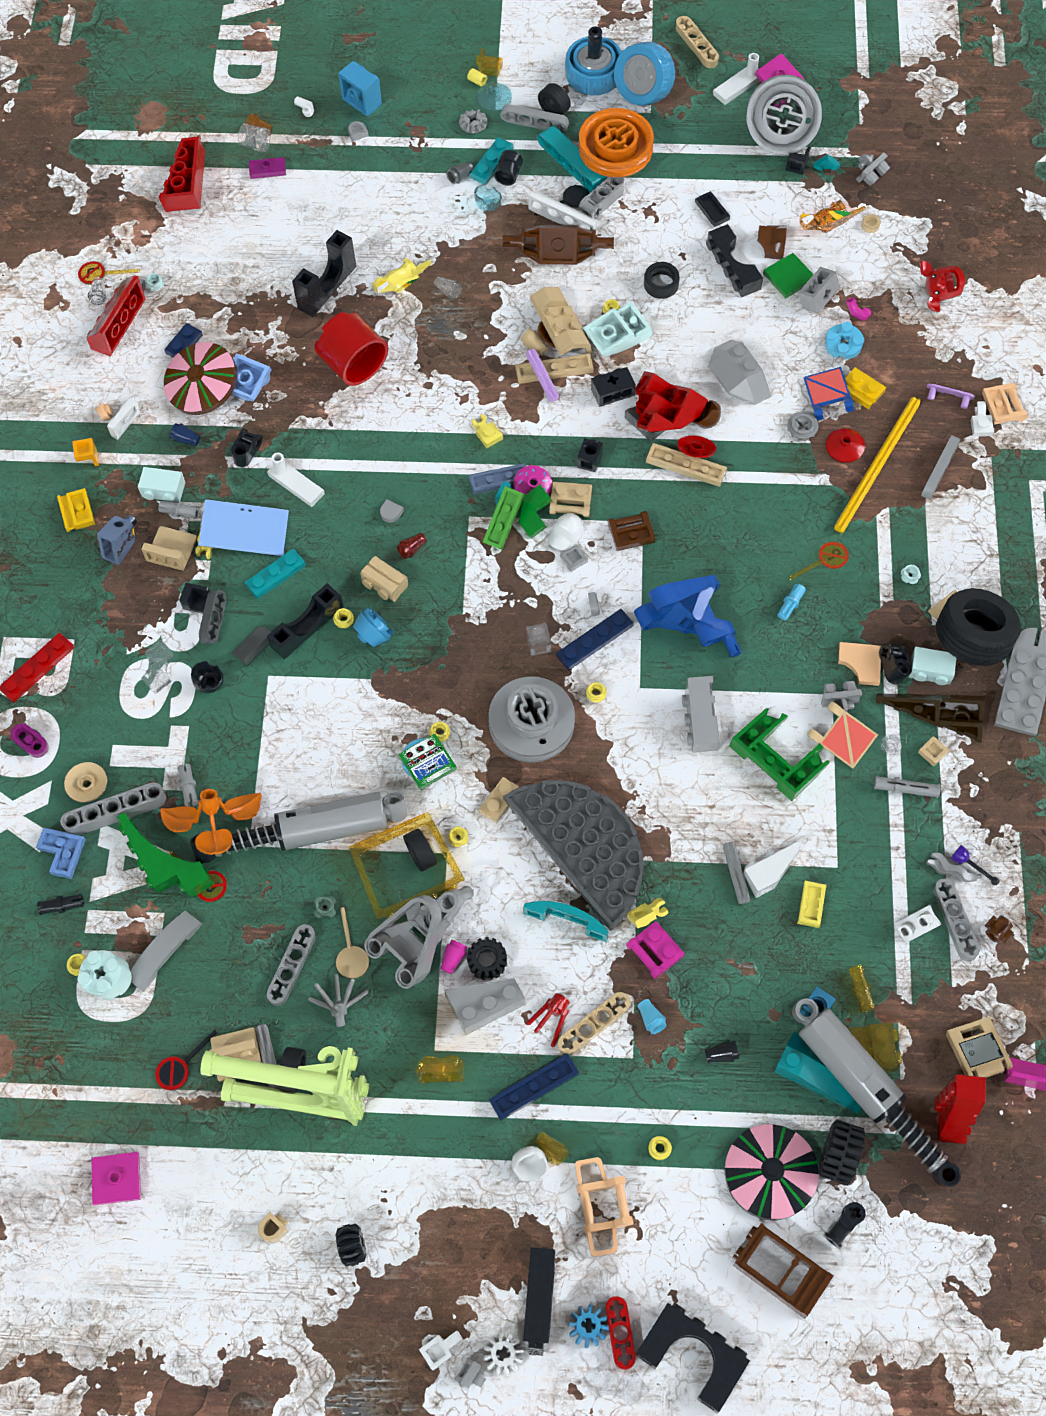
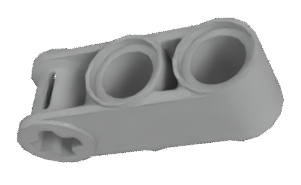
(602, 196)

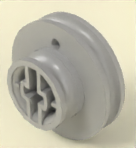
(783, 137)
(517, 732)

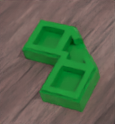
(532, 503)

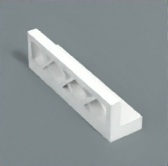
(561, 213)

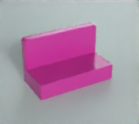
(1027, 1074)

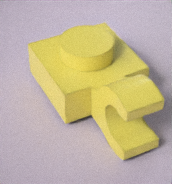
(646, 913)

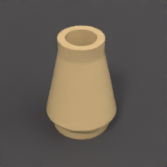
(533, 341)

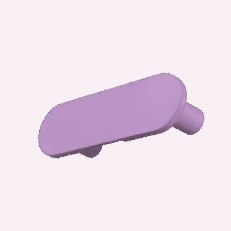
(966, 396)

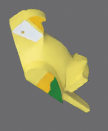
(400, 278)

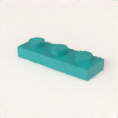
(486, 166)
(275, 573)

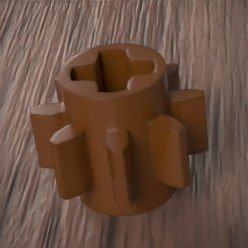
(999, 929)

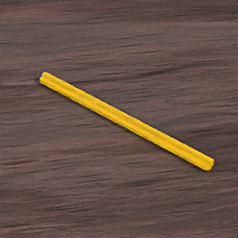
(877, 465)

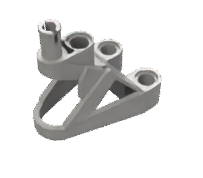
(405, 944)

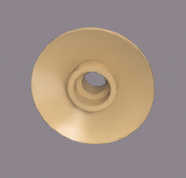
(82, 774)

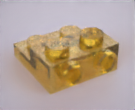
(880, 1044)

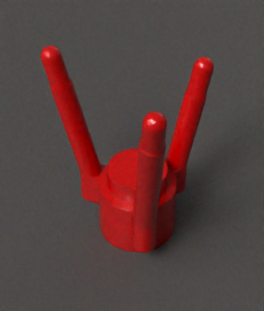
(555, 1006)

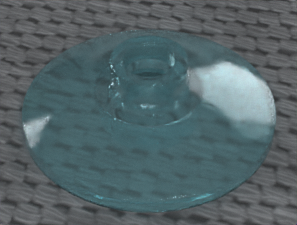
(494, 96)

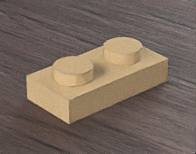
(494, 805)

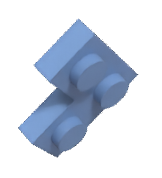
(66, 848)

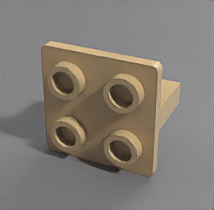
(238, 1044)

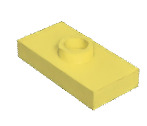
(811, 904)

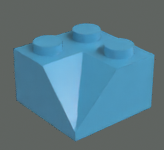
(360, 88)

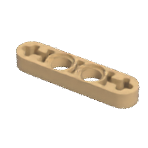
(700, 40)
(596, 1026)

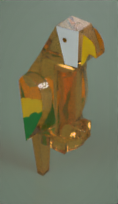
(828, 218)

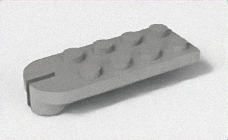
(1024, 685)

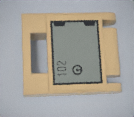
(980, 1052)

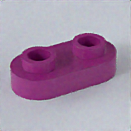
(31, 740)

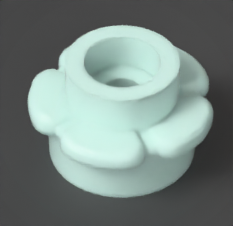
(154, 282)
(914, 571)

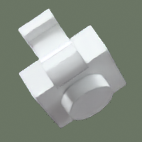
(981, 423)
(438, 1351)

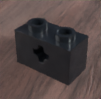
(613, 386)

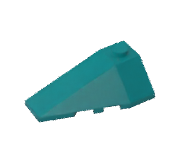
(806, 1069)

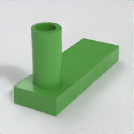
(503, 517)

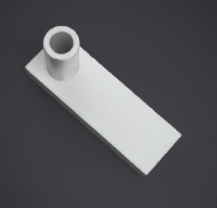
(740, 82)
(294, 481)

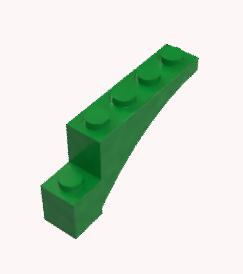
(161, 867)

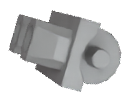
(868, 174)
(844, 699)

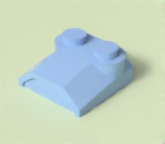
(250, 377)

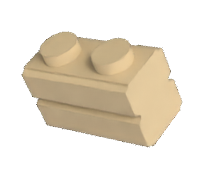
(383, 579)

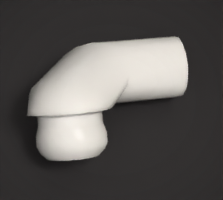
(306, 105)

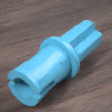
(791, 602)

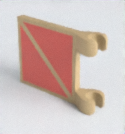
(846, 738)

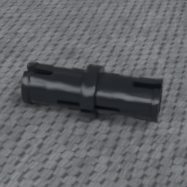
(60, 904)

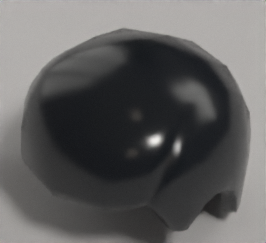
(206, 677)

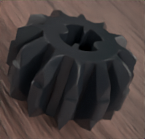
(350, 1244)

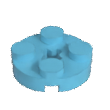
(847, 332)

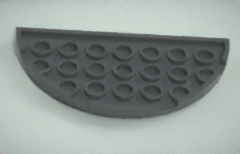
(586, 840)

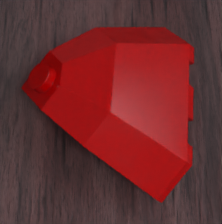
(666, 405)

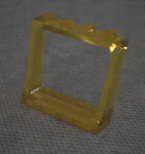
(390, 834)

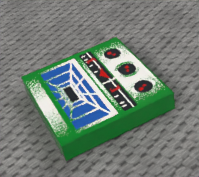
(427, 761)

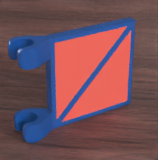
(826, 389)

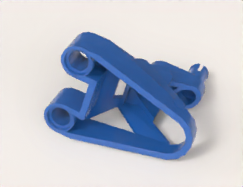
(687, 609)

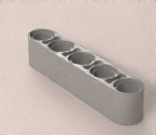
(104, 806)

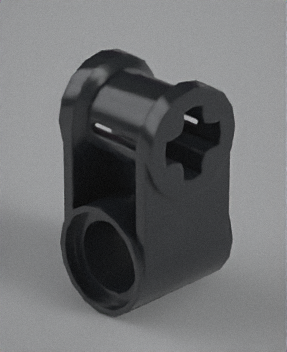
(247, 445)
(895, 662)

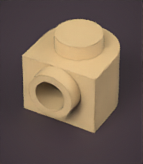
(272, 1228)

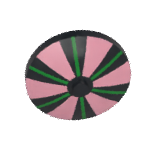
(771, 1172)

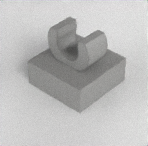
(469, 1374)

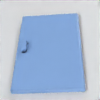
(247, 531)

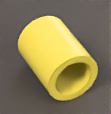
(477, 77)

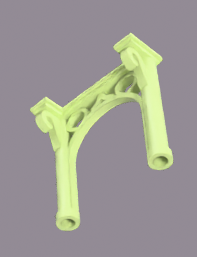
(331, 1084)

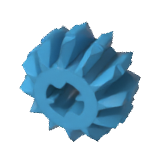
(581, 1331)

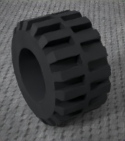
(842, 1152)

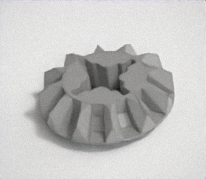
(477, 125)
(802, 418)

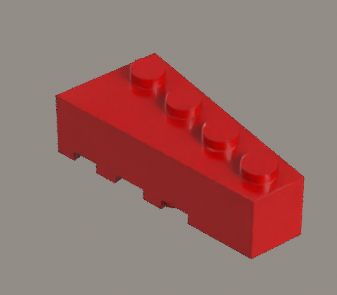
(185, 179)
(959, 1106)

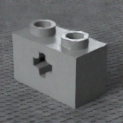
(819, 289)

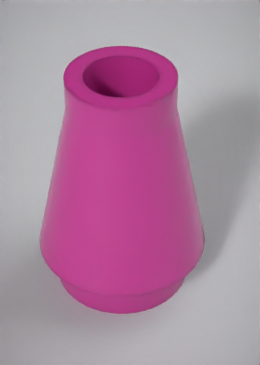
(453, 955)

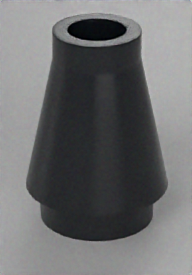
(723, 1052)

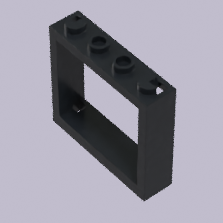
(539, 1301)

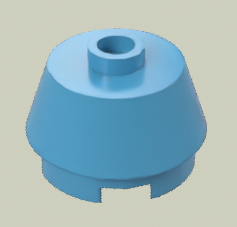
(372, 628)

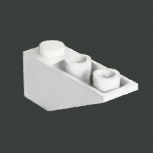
(767, 873)

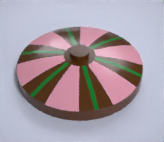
(200, 378)

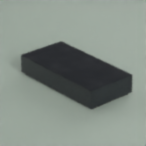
(712, 209)

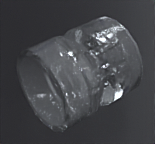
(254, 137)

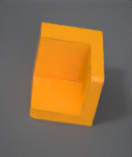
(85, 450)

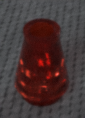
(411, 545)

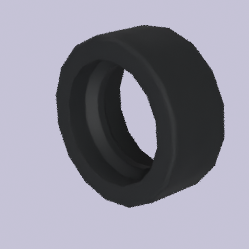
(661, 291)
(419, 849)
(292, 1058)

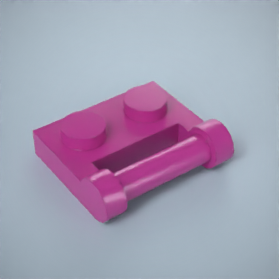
(662, 947)

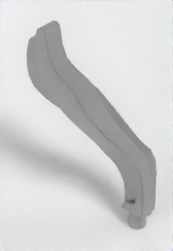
(943, 867)

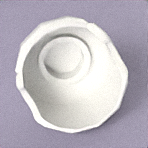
(529, 1163)

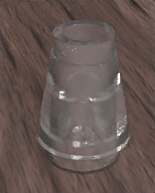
(449, 287)
(97, 292)

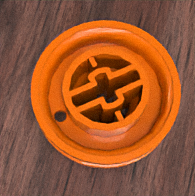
(616, 142)

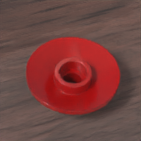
(696, 446)
(844, 451)

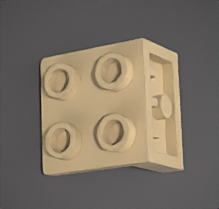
(170, 548)

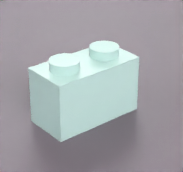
(161, 484)
(932, 666)

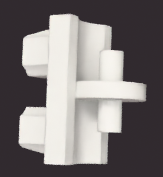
(917, 923)

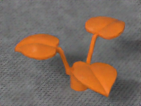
(211, 842)

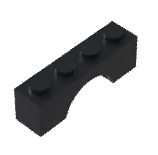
(744, 277)
(290, 636)

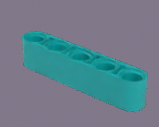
(568, 156)

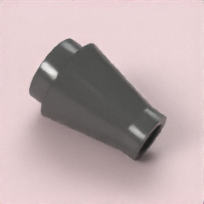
(459, 172)

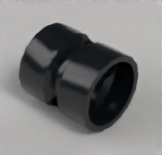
(508, 167)

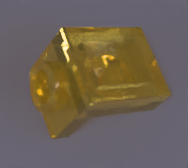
(489, 65)

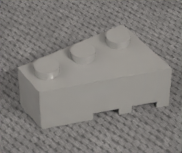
(700, 714)
(484, 1003)

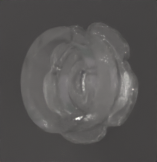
(891, 739)

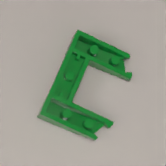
(790, 779)

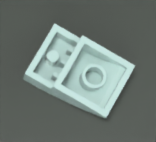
(618, 330)

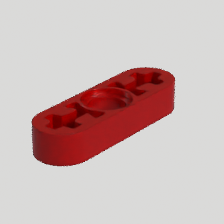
(629, 1350)

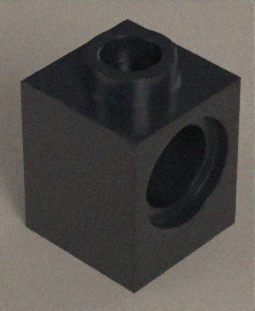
(587, 461)

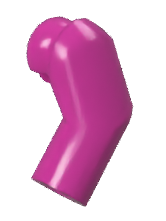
(861, 314)

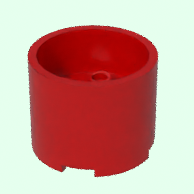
(351, 348)

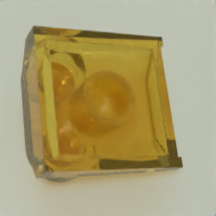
(440, 1069)

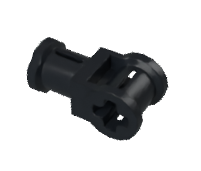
(845, 1224)

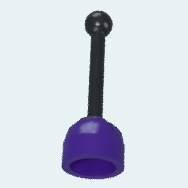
(962, 856)

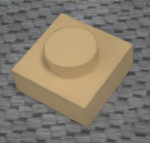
(933, 751)

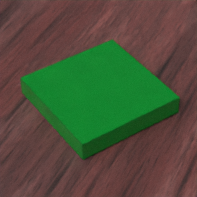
(788, 275)

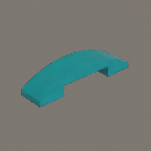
(540, 909)

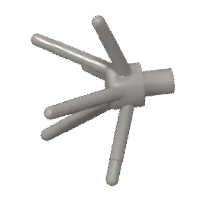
(339, 1007)

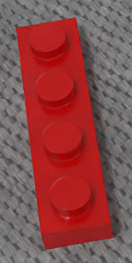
(36, 667)

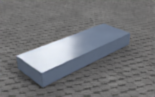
(493, 479)

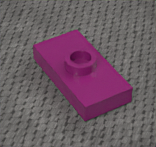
(267, 168)

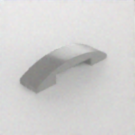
(162, 948)

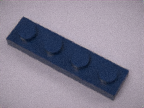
(594, 639)
(533, 1087)

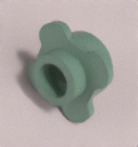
(325, 901)

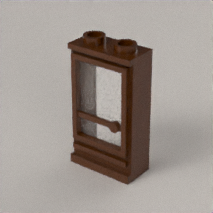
(782, 1270)

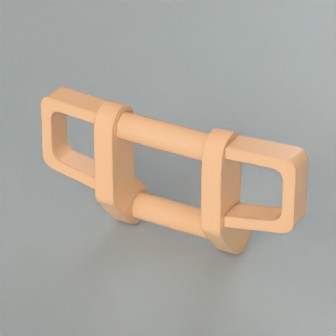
(592, 1227)

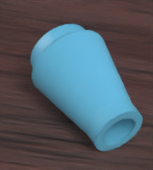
(652, 1018)

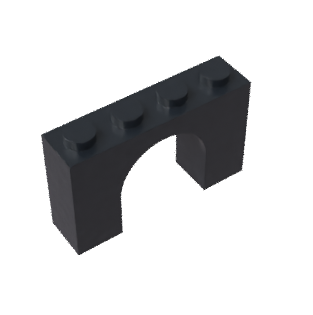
(313, 291)
(727, 1361)

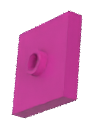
(775, 67)
(115, 1178)

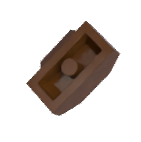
(772, 240)

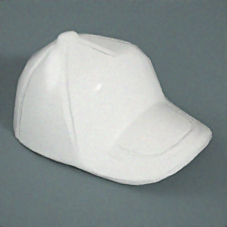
(566, 532)

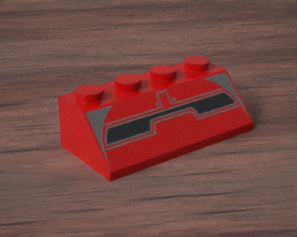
(117, 316)

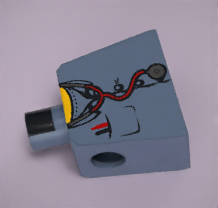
(117, 538)

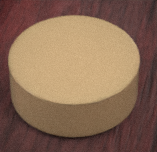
(871, 223)

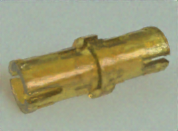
(862, 989)

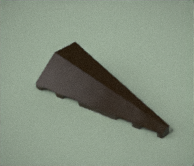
(955, 712)

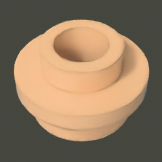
(104, 411)

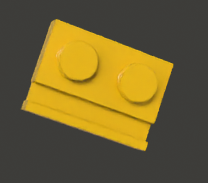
(863, 388)
(76, 510)

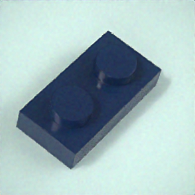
(185, 337)

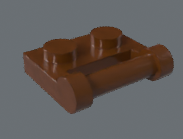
(633, 535)

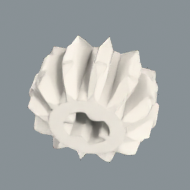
(507, 1362)

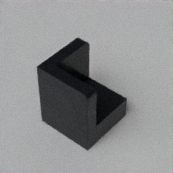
(798, 162)
(194, 597)

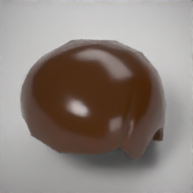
(710, 415)

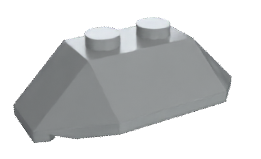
(739, 372)

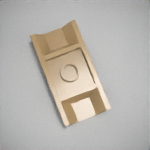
(559, 320)

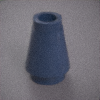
(183, 434)

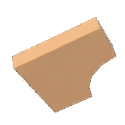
(863, 661)

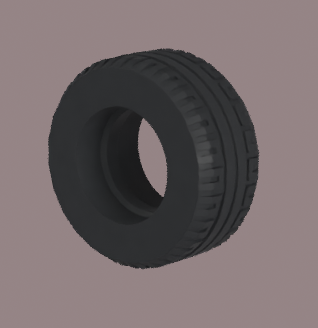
(967, 641)

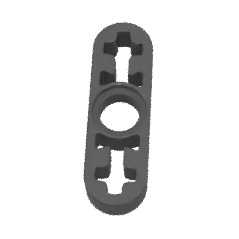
(214, 604)

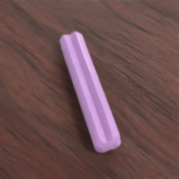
(542, 375)

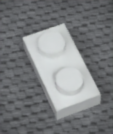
(123, 418)

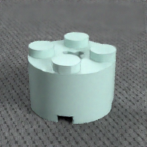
(104, 974)

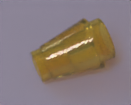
(553, 1149)

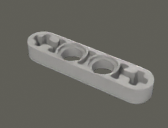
(510, 112)
(940, 467)
(958, 919)
(289, 964)

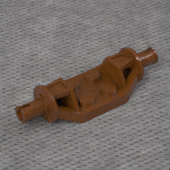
(558, 243)

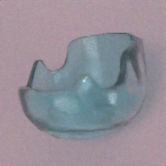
(486, 198)

